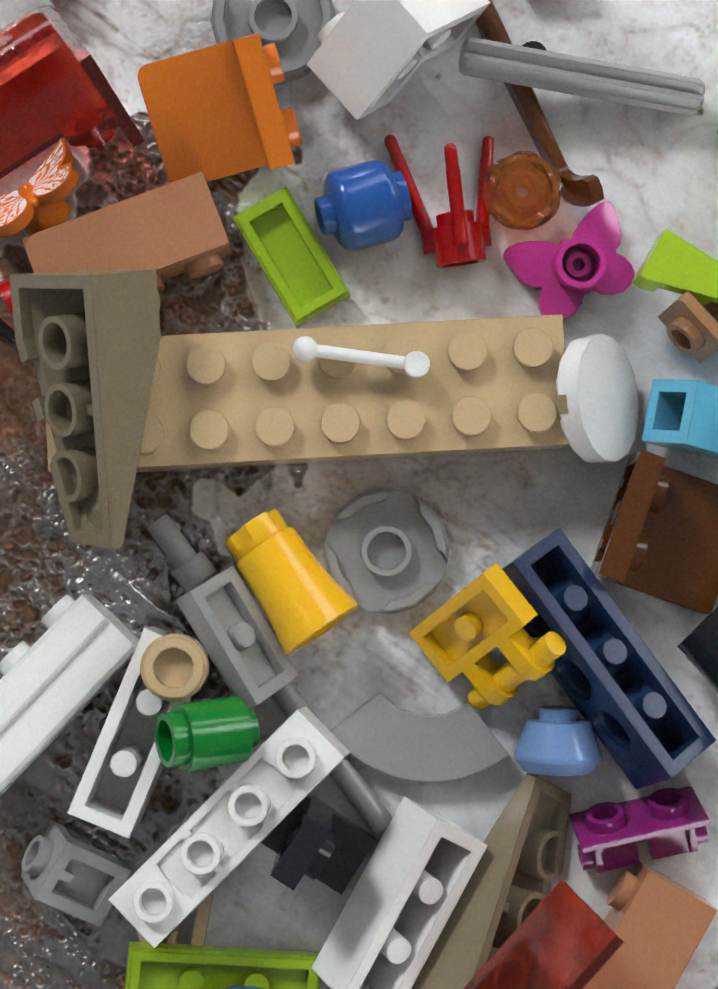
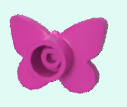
(575, 265)

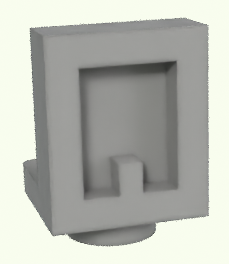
(72, 874)

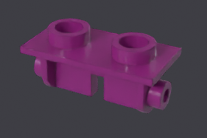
(667, 819)

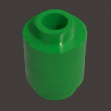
(206, 734)

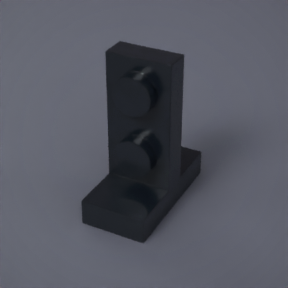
(319, 845)

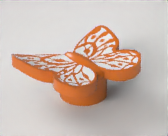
(41, 200)

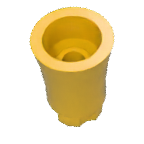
(288, 581)

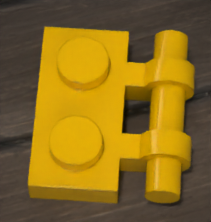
(476, 621)

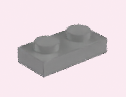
(237, 637)

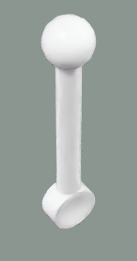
(414, 364)

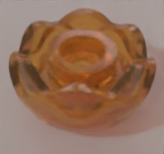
(526, 171)

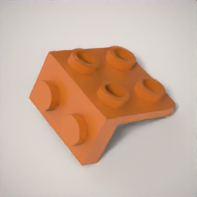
(219, 110)

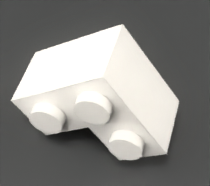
(382, 43)

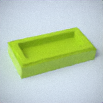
(291, 257)

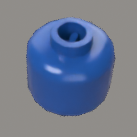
(363, 205)

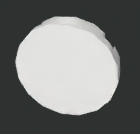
(599, 399)

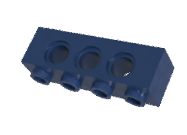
(608, 665)

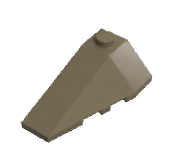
(95, 365)
(506, 886)

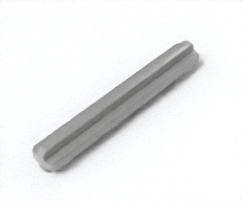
(581, 76)

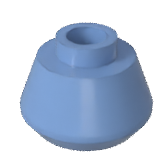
(558, 743)

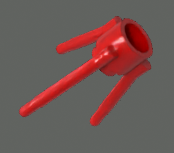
(457, 237)

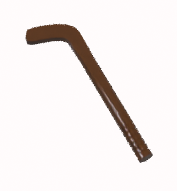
(575, 189)

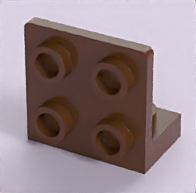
(662, 535)

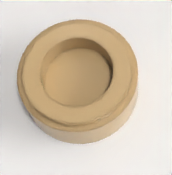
(174, 667)

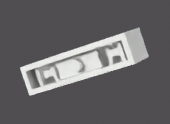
(229, 826)

